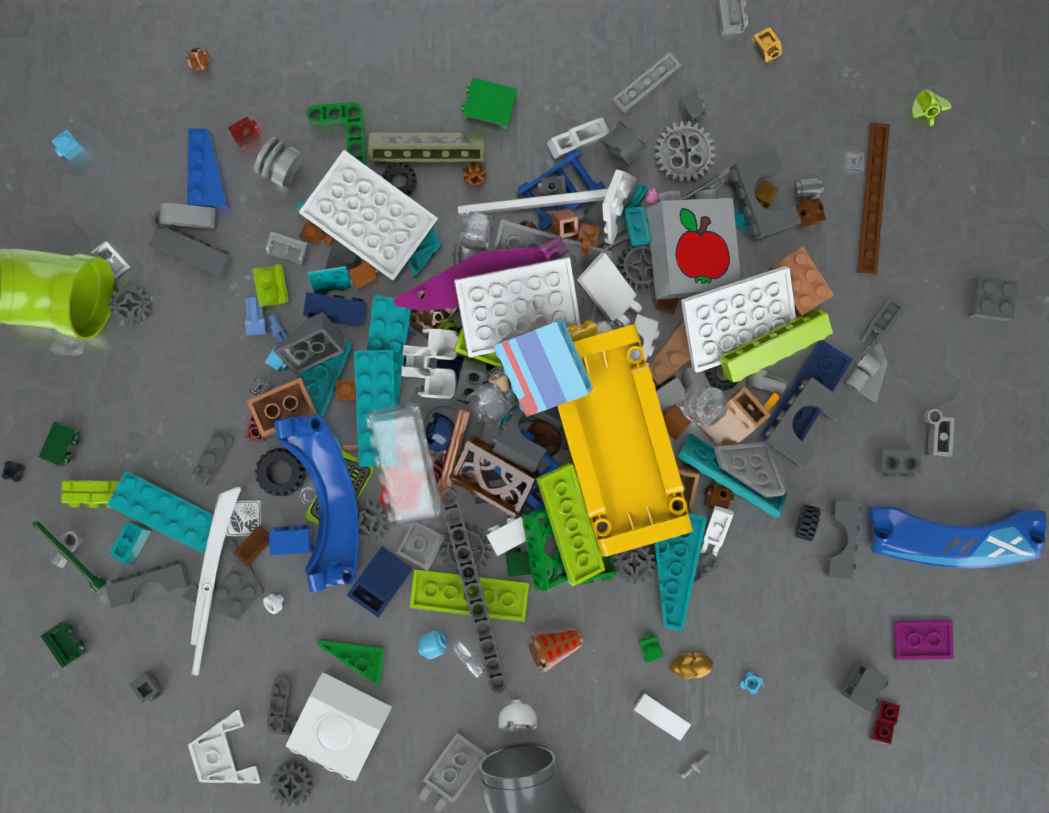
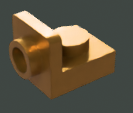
(768, 43)
(765, 193)

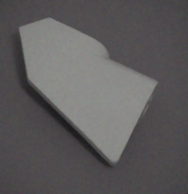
(869, 373)

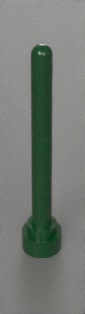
(94, 581)

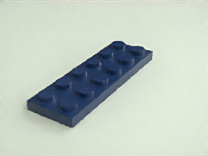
(827, 367)

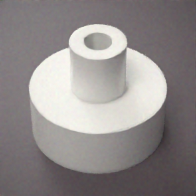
(273, 603)

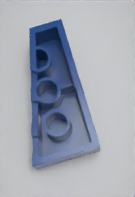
(204, 174)

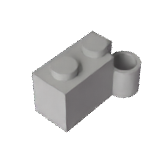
(940, 434)

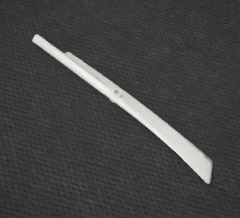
(222, 514)

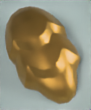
(691, 665)

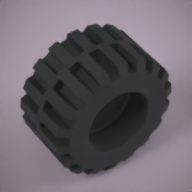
(264, 477)

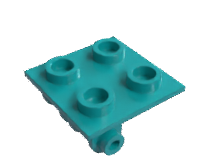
(329, 279)

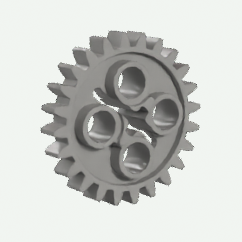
(668, 153)

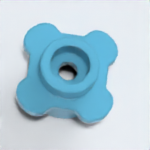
(757, 681)

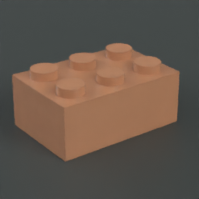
(806, 280)
(282, 402)

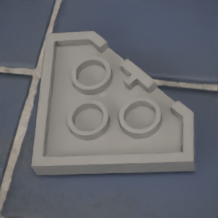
(753, 466)

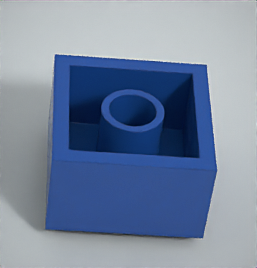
(291, 541)

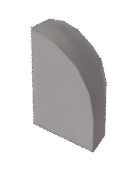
(690, 377)

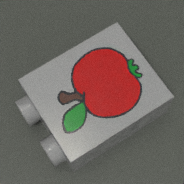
(692, 244)

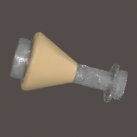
(498, 376)

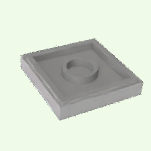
(421, 545)

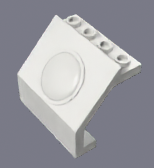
(338, 727)

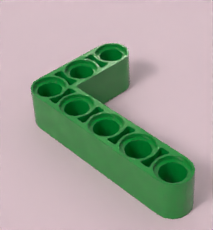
(343, 118)

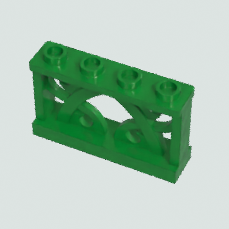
(540, 562)

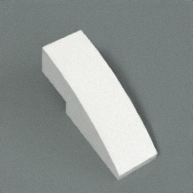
(577, 138)
(661, 716)

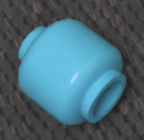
(432, 645)

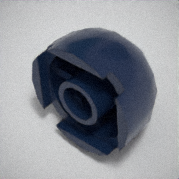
(439, 432)

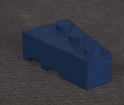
(336, 308)

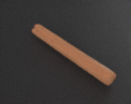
(453, 451)

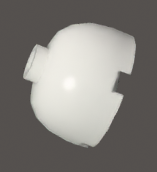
(517, 717)

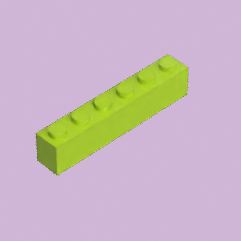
(776, 345)

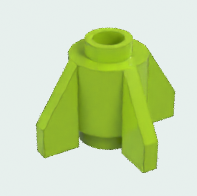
(929, 104)

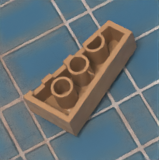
(671, 356)

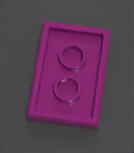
(923, 639)

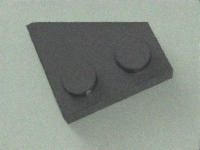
(342, 256)

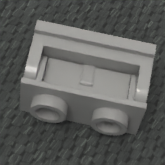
(732, 16)

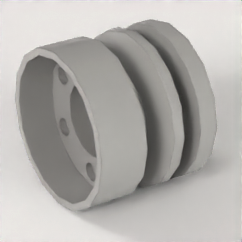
(276, 160)

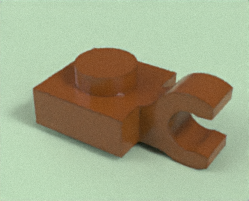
(315, 234)
(588, 236)

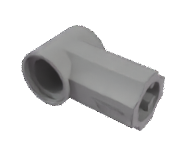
(768, 382)
(56, 558)

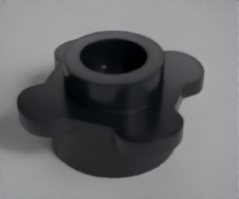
(17, 471)

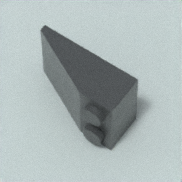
(311, 344)

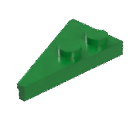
(361, 658)

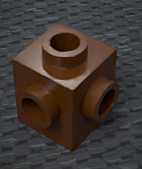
(810, 211)
(718, 495)

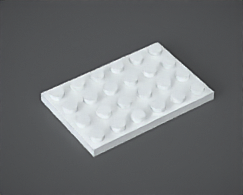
(368, 215)
(515, 302)
(736, 315)

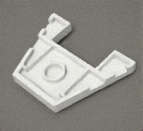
(620, 187)
(214, 757)

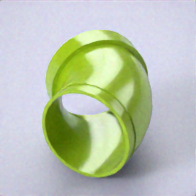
(55, 291)

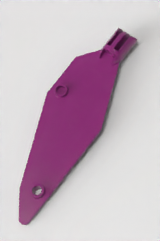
(441, 290)

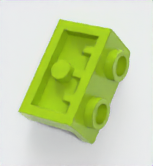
(270, 285)

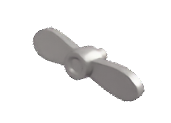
(696, 765)

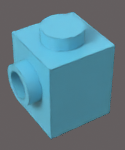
(67, 145)

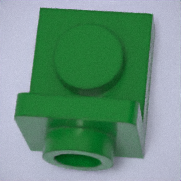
(650, 647)

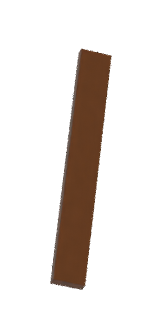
(873, 198)

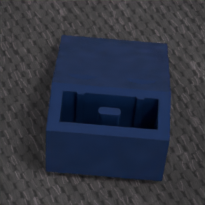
(379, 582)

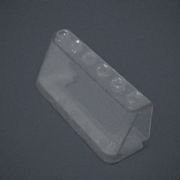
(404, 464)

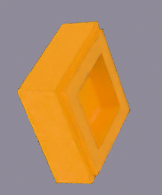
(770, 402)

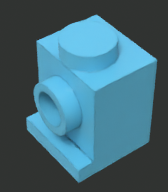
(275, 362)

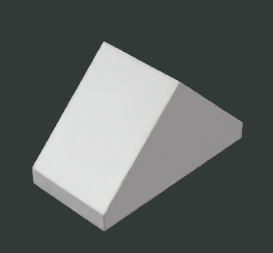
(112, 256)

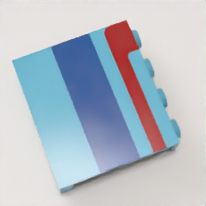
(544, 367)

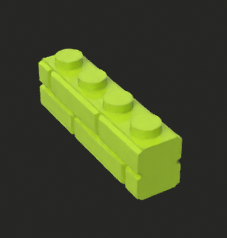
(87, 492)

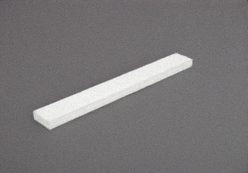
(535, 202)

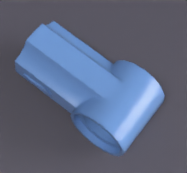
(255, 322)

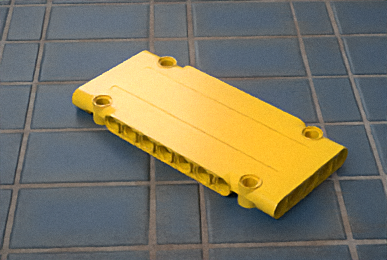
(623, 447)

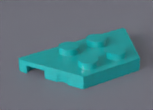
(424, 252)

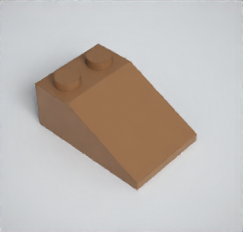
(689, 477)

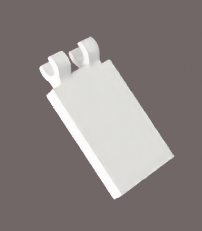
(609, 290)

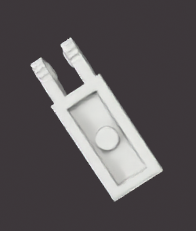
(717, 529)

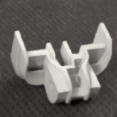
(438, 382)

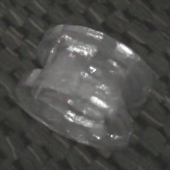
(302, 495)

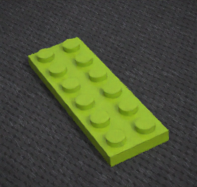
(571, 524)
(446, 594)

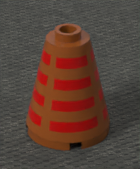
(553, 647)

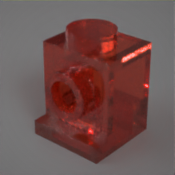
(238, 128)

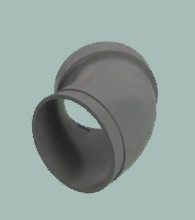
(523, 782)

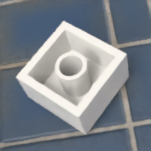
(507, 536)

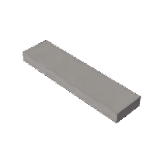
(646, 82)

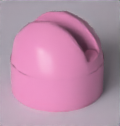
(652, 197)

